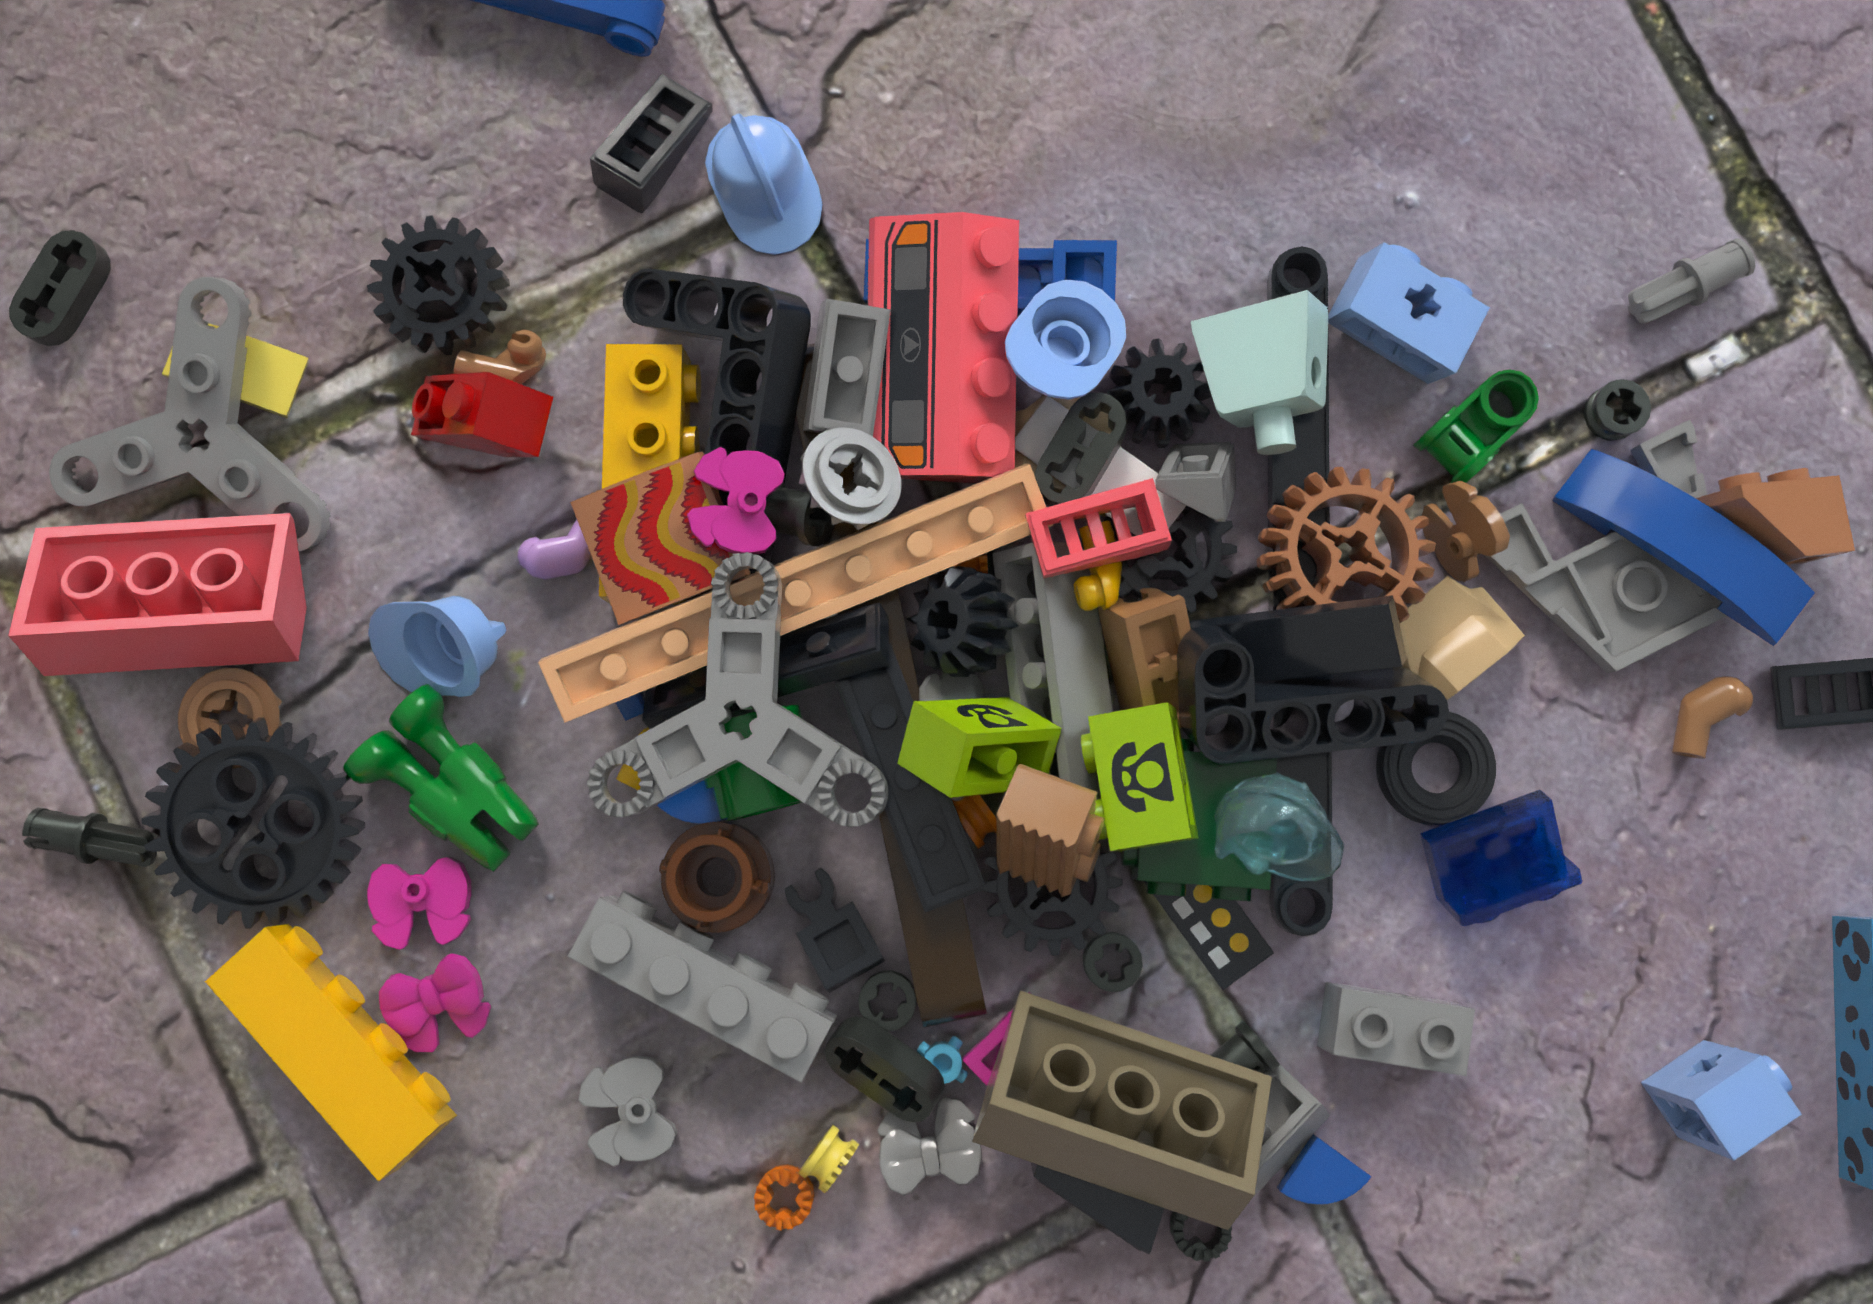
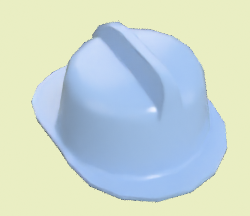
(764, 184)
(1066, 339)
(435, 644)

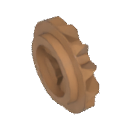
(217, 693)

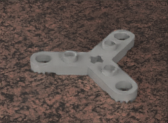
(201, 389)
(744, 672)

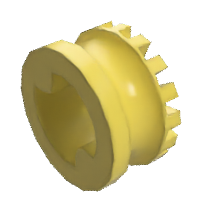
(826, 1157)

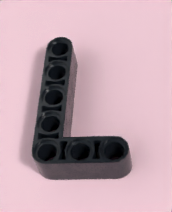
(746, 351)

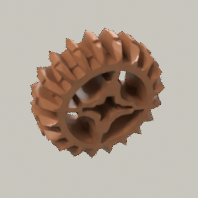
(1321, 542)

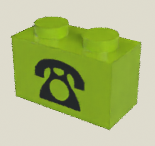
(975, 744)
(1140, 777)

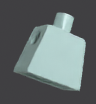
(1266, 365)

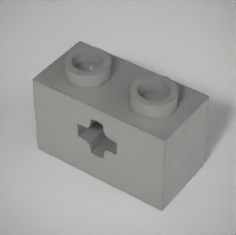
(1396, 1028)

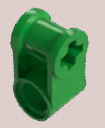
(1472, 431)

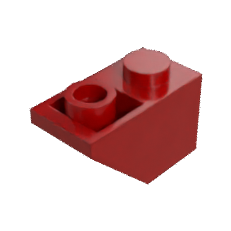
(481, 414)

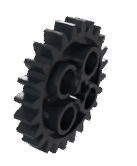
(205, 790)

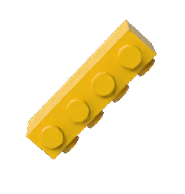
(647, 410)
(333, 1048)

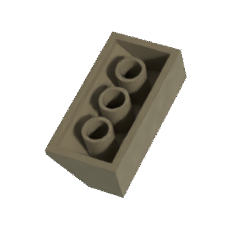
(1126, 1111)

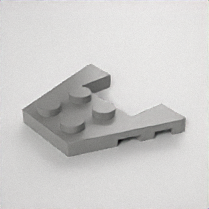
(1611, 592)

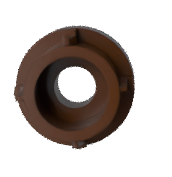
(683, 881)

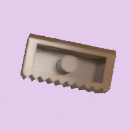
(1047, 830)

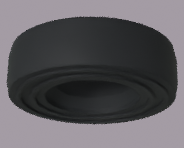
(1467, 794)

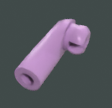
(555, 556)

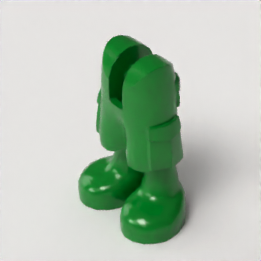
(465, 786)

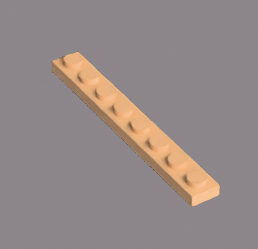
(812, 589)

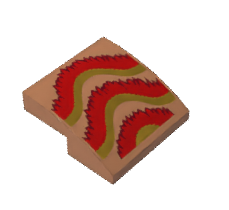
(645, 540)

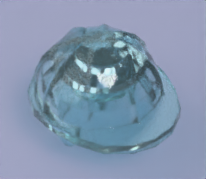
(1278, 829)

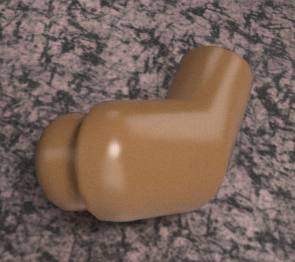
(517, 363)
(1706, 707)

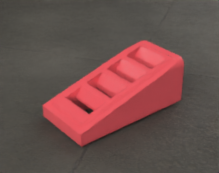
(1138, 495)

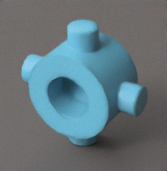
(946, 1058)

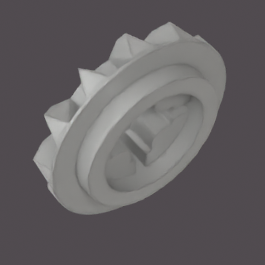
(874, 474)

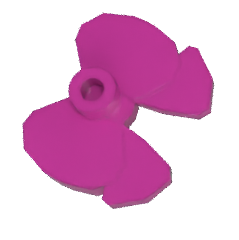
(742, 522)
(440, 891)
(412, 1003)

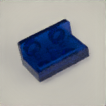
(1499, 859)

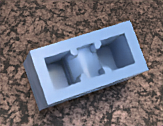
(1408, 312)
(1723, 1098)

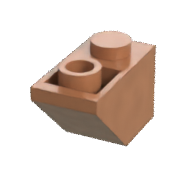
(1789, 514)

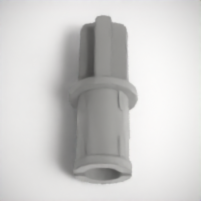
(1691, 281)

